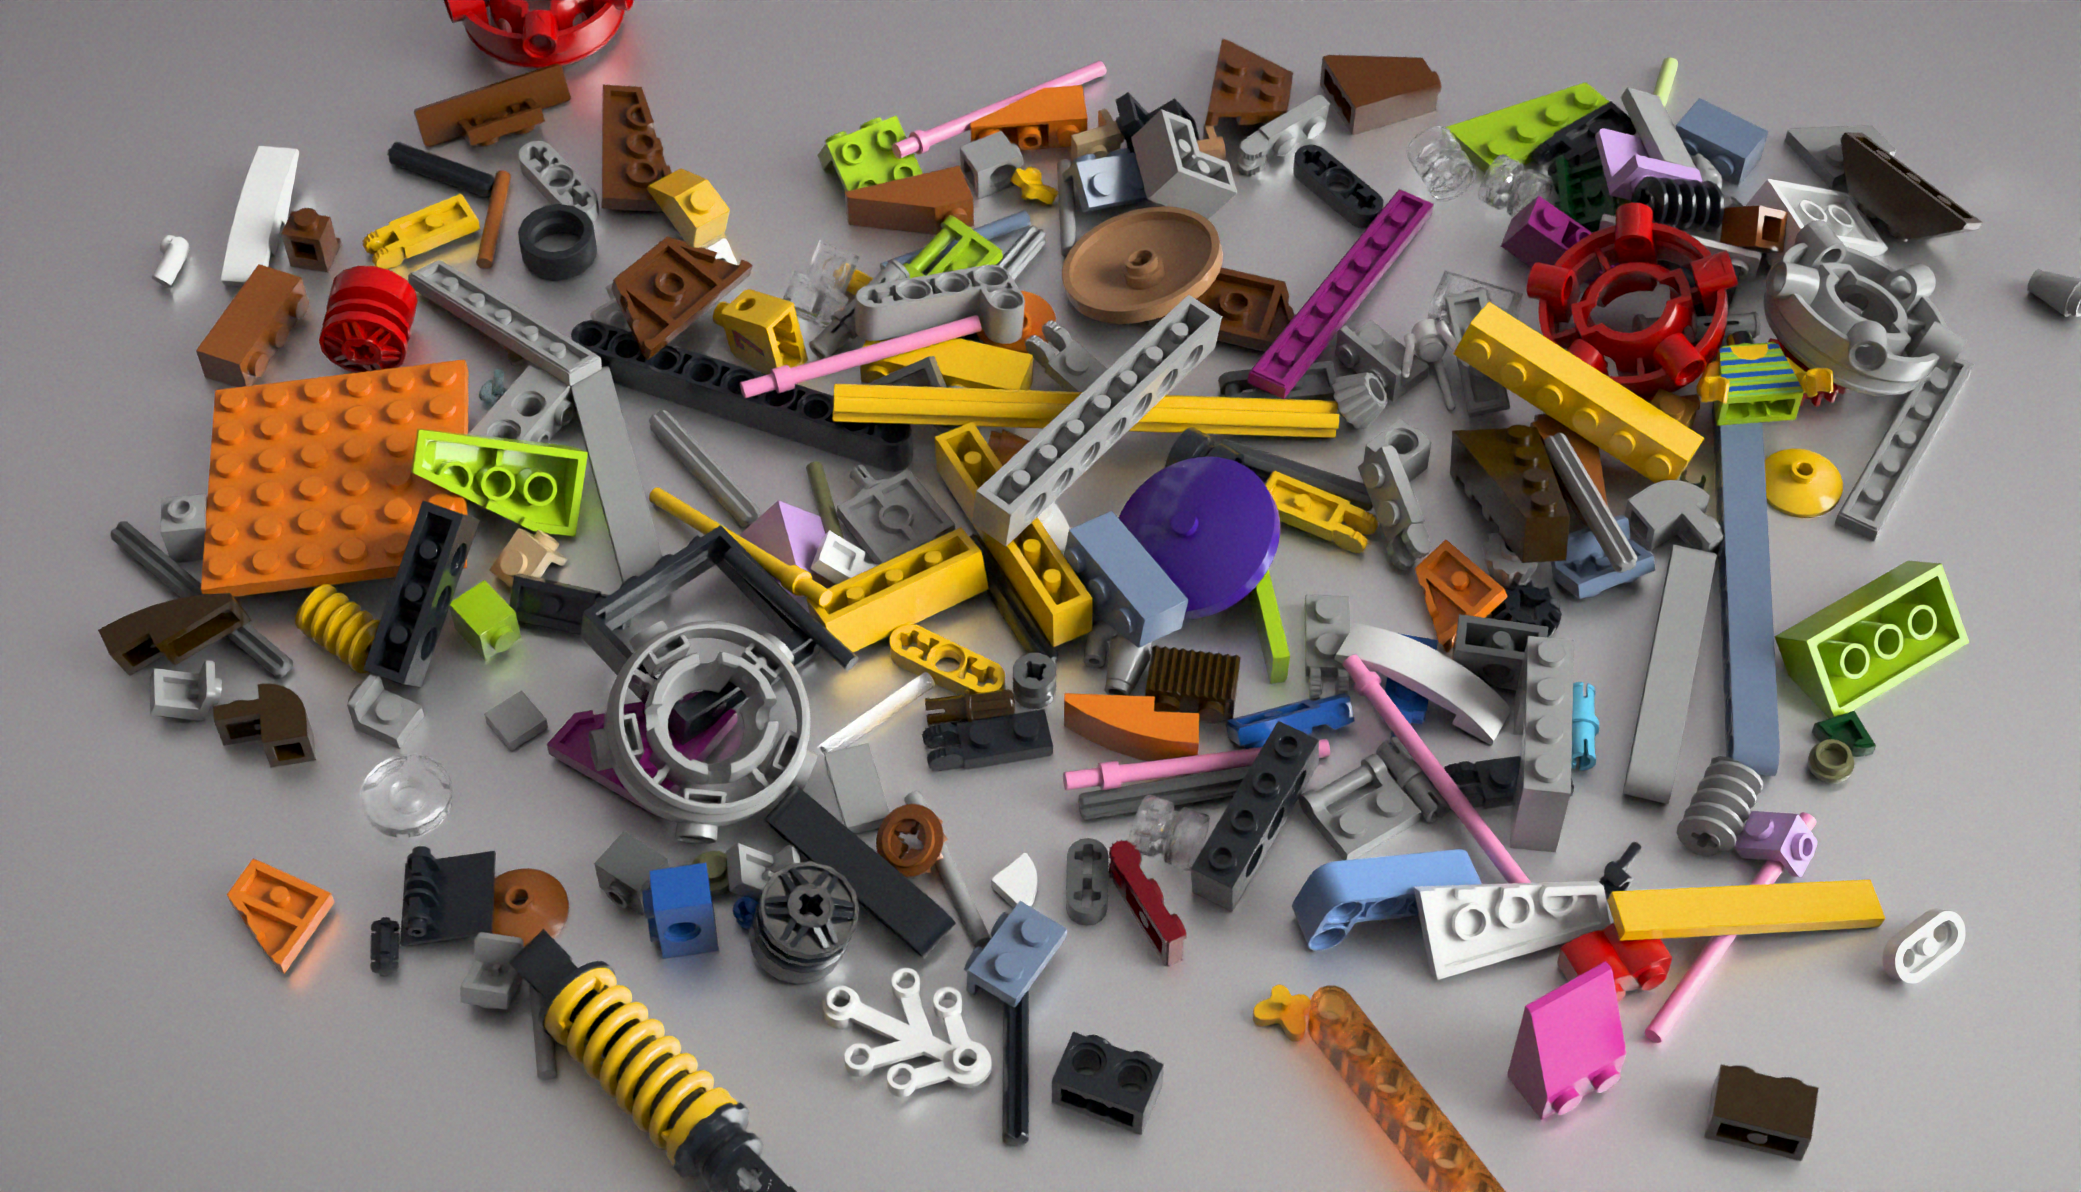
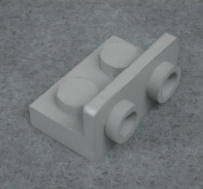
(1377, 352)

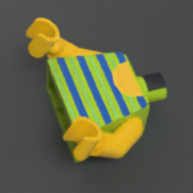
(1757, 382)

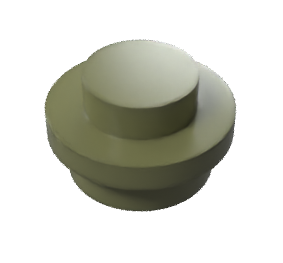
(1831, 761)
(717, 871)

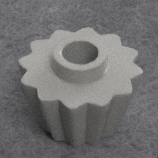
(1359, 398)
(1504, 563)

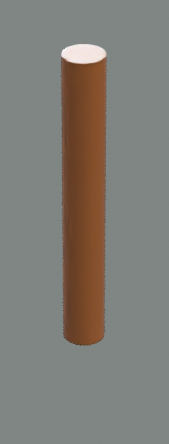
(493, 219)

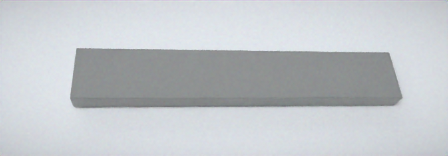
(505, 322)
(1901, 450)

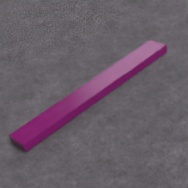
(1340, 294)

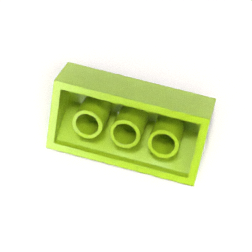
(1873, 637)

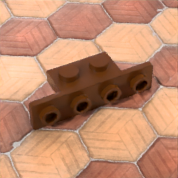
(494, 109)

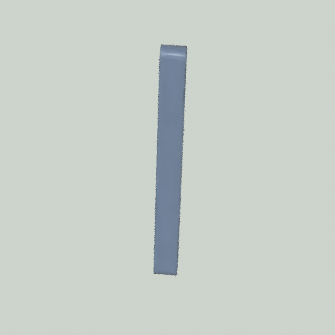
(1746, 598)

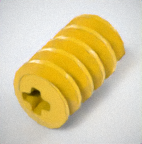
(338, 625)

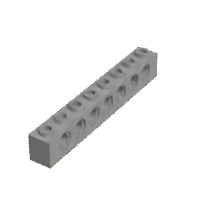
(1095, 420)

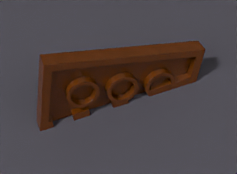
(629, 150)

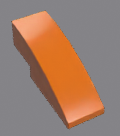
(1132, 726)

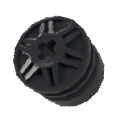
(799, 946)

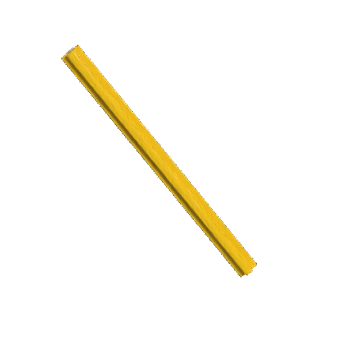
(1038, 408)

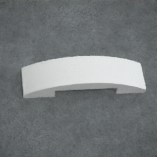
(1430, 674)

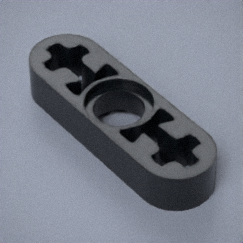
(1334, 171)

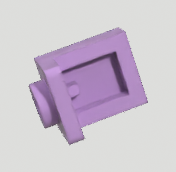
(1777, 838)

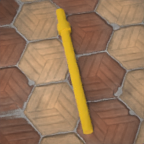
(792, 577)

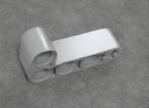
(940, 298)

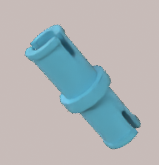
(1584, 726)

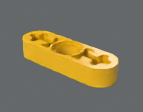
(936, 648)

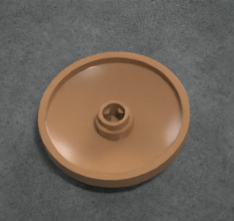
(1142, 264)

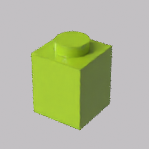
(485, 620)

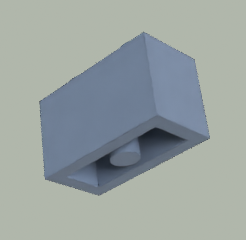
(1723, 139)

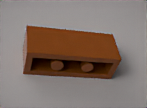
(253, 327)

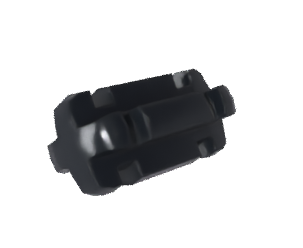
(384, 946)

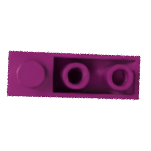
(1543, 234)

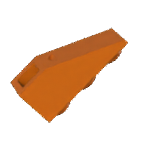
(1038, 120)

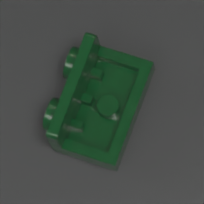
(1583, 193)

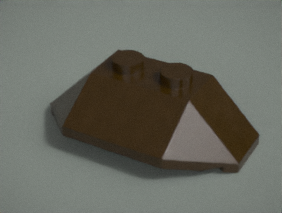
(1898, 194)

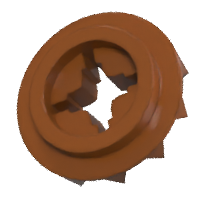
(908, 820)

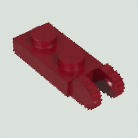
(1146, 902)

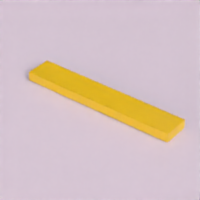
(1745, 909)

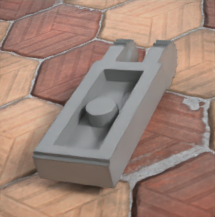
(1282, 134)
(1073, 367)
(1395, 507)
(1325, 631)

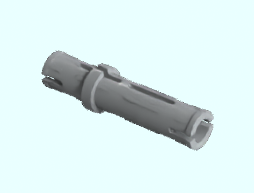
(843, 322)

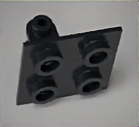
(447, 896)

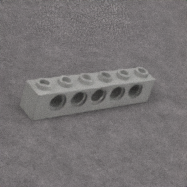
(528, 411)

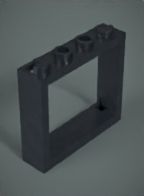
(665, 577)

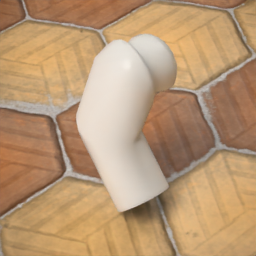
(175, 252)

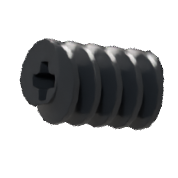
(1682, 202)

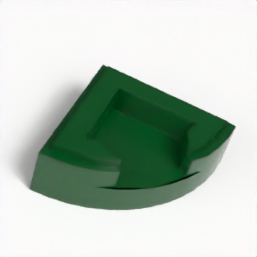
(1848, 730)

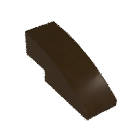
(172, 629)

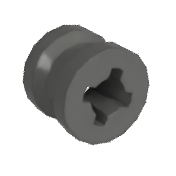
(1028, 690)

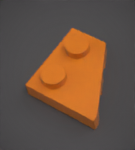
(1455, 587)
(278, 910)

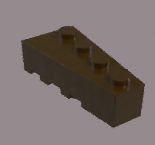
(1516, 488)

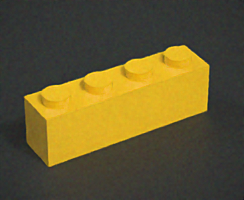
(962, 365)
(903, 590)

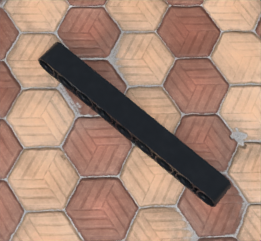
(715, 389)

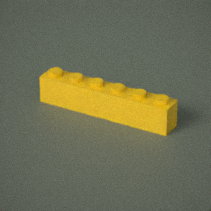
(1577, 395)
(1031, 559)

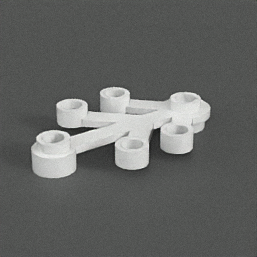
(911, 1038)

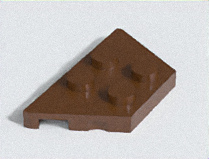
(1247, 87)
(672, 290)
(1250, 306)

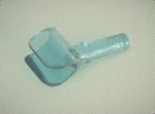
(493, 389)

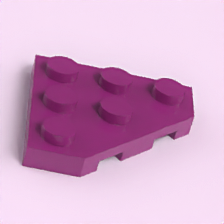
(573, 747)

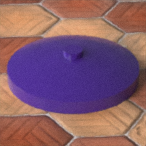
(1206, 529)

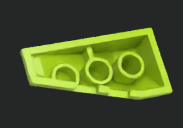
(515, 478)

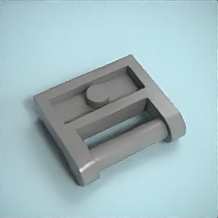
(1367, 820)

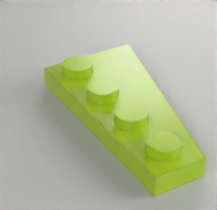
(1524, 126)

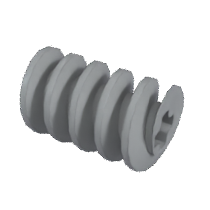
(1719, 807)

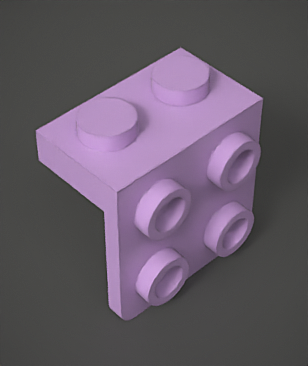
(1628, 162)

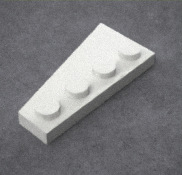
(1496, 922)

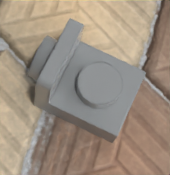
(383, 712)

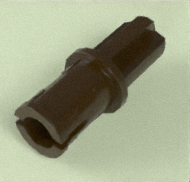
(970, 706)

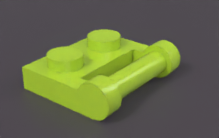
(969, 252)

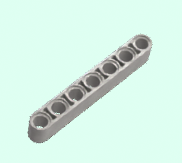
(616, 475)
(1670, 675)

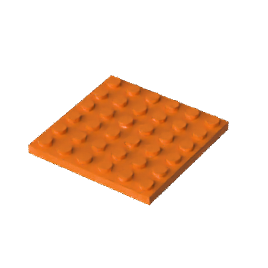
(320, 477)

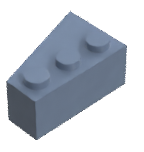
(1124, 581)

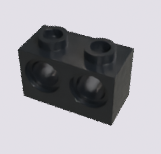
(1102, 1092)

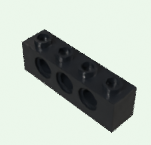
(421, 594)
(1255, 816)

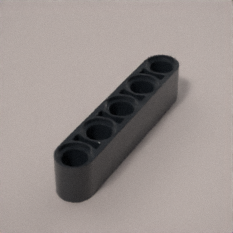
(876, 882)

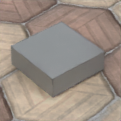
(516, 720)

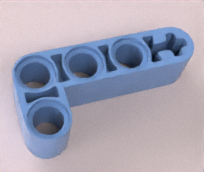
(1372, 890)

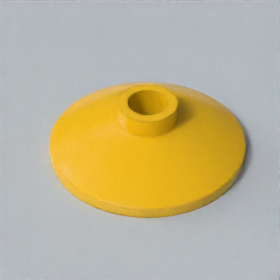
(1802, 483)

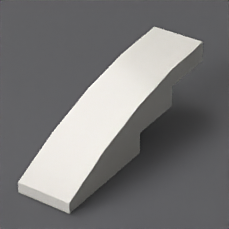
(260, 213)

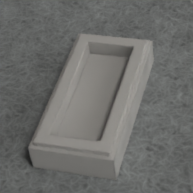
(857, 788)

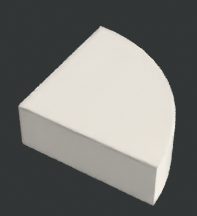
(1017, 881)

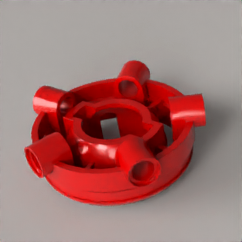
(539, 35)
(1659, 353)

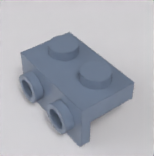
(1107, 180)
(1588, 568)
(1015, 954)

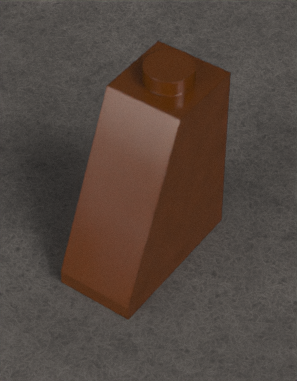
(1378, 89)

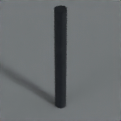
(791, 608)

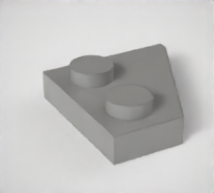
(1823, 151)

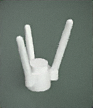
(1430, 342)

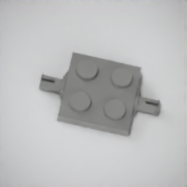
(892, 514)

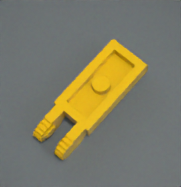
(421, 231)
(1321, 513)

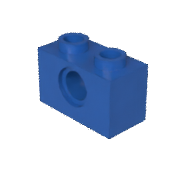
(681, 911)

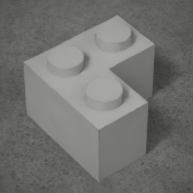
(1177, 171)

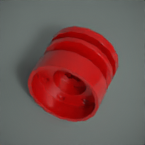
(368, 319)

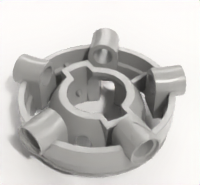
(1866, 349)
(697, 810)

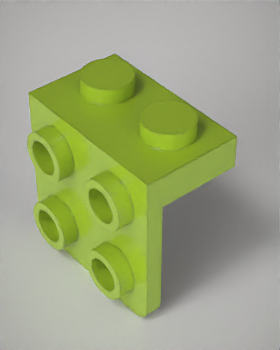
(867, 155)

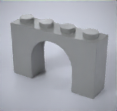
(1545, 720)

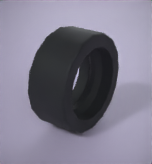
(551, 220)

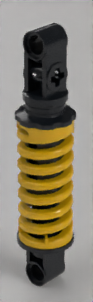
(645, 1070)

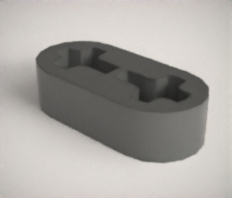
(1077, 881)

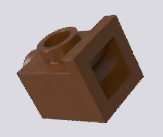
(310, 229)

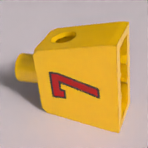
(762, 330)

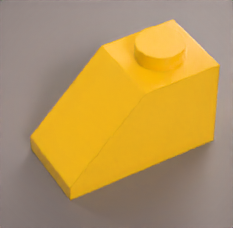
(691, 206)

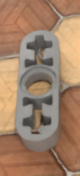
(556, 167)

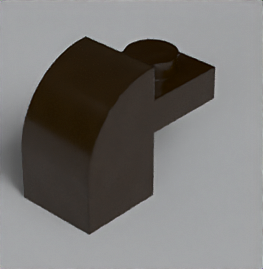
(275, 719)

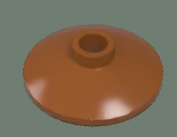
(545, 905)

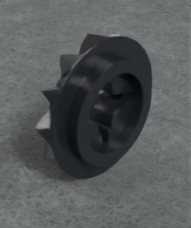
(1546, 607)

